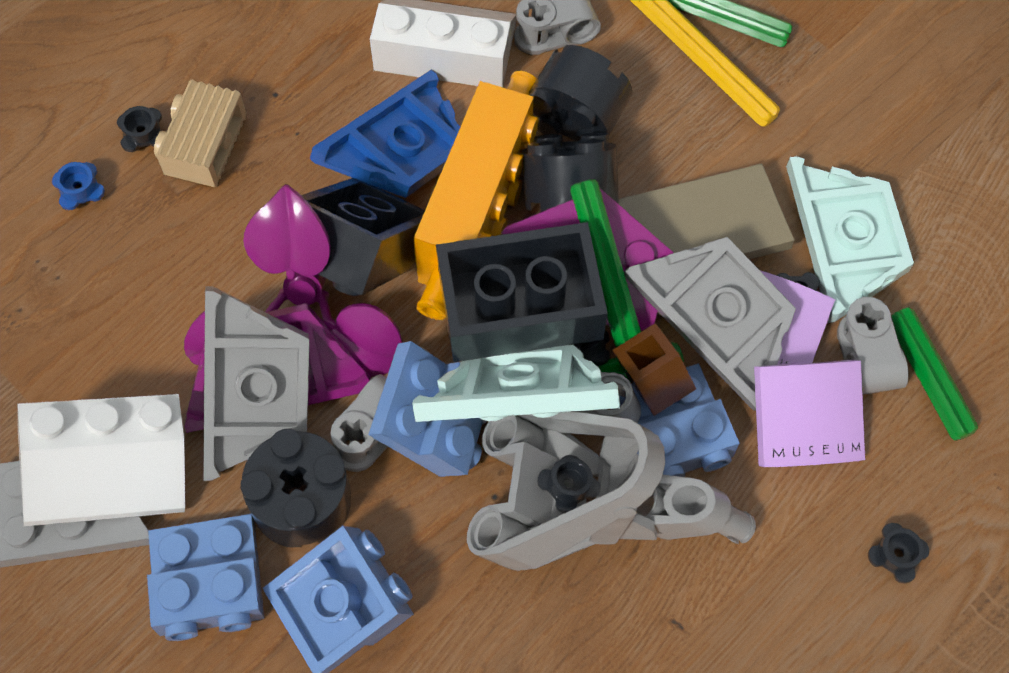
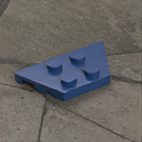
(395, 142)

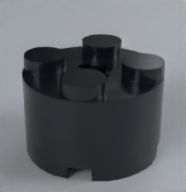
(578, 94)
(556, 165)
(289, 462)

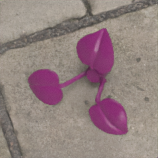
(293, 239)

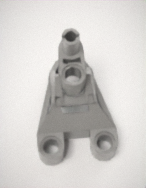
(631, 501)

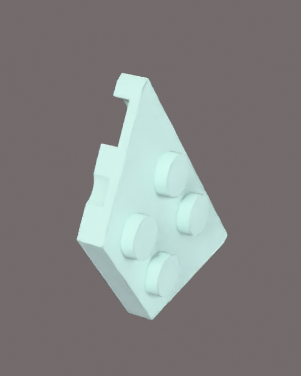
(849, 232)
(519, 384)

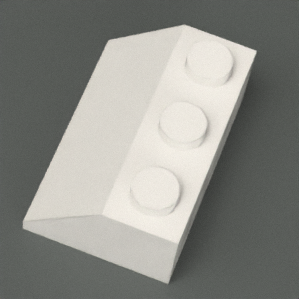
(451, 40)
(101, 459)

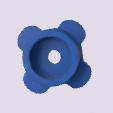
(73, 175)

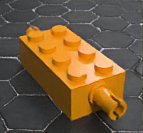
(476, 179)

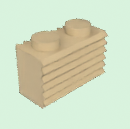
(200, 133)

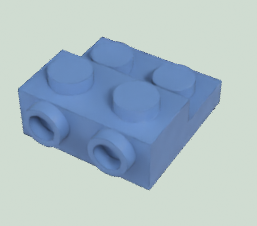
(692, 429)
(439, 445)
(204, 577)
(339, 598)

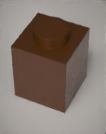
(654, 369)

